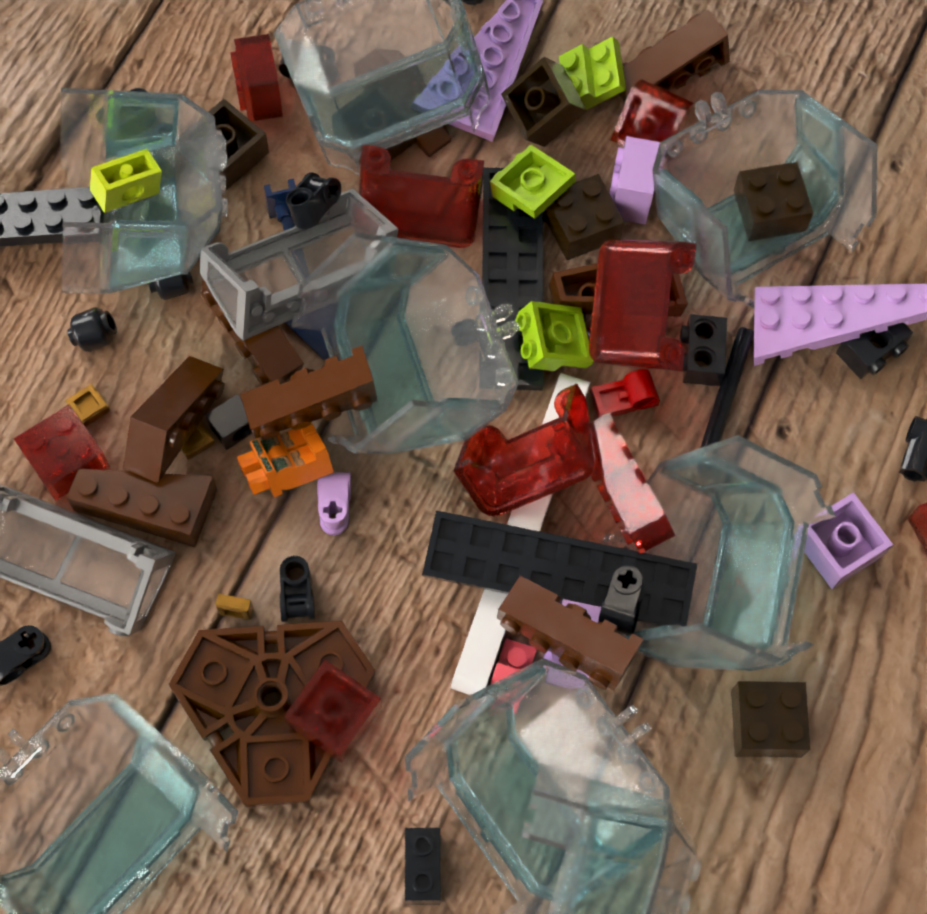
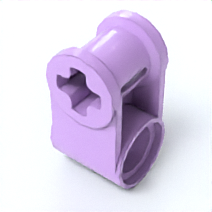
(334, 497)

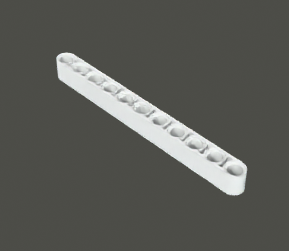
(486, 632)

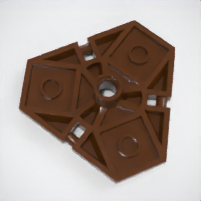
(225, 686)

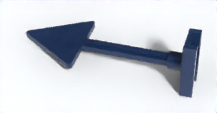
(278, 208)

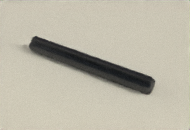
(728, 387)

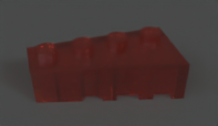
(626, 488)

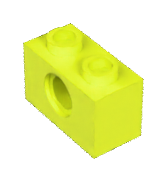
(125, 180)

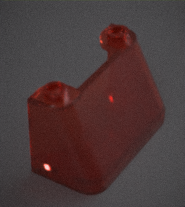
(423, 204)
(634, 303)
(532, 465)

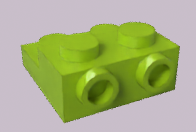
(595, 71)
(531, 182)
(553, 336)

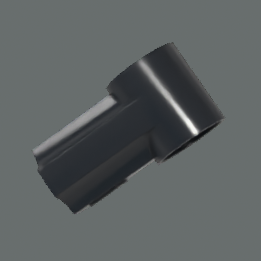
(915, 457)

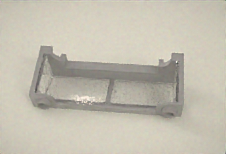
(262, 280)
(80, 561)

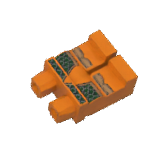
(285, 461)

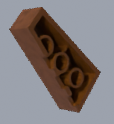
(680, 55)
(577, 289)
(267, 351)
(310, 396)
(170, 417)
(166, 509)
(568, 633)

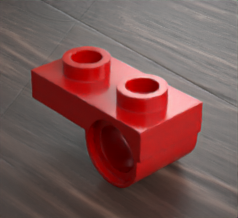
(627, 395)

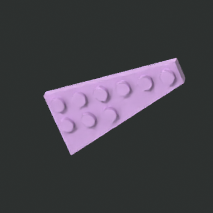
(501, 50)
(829, 314)

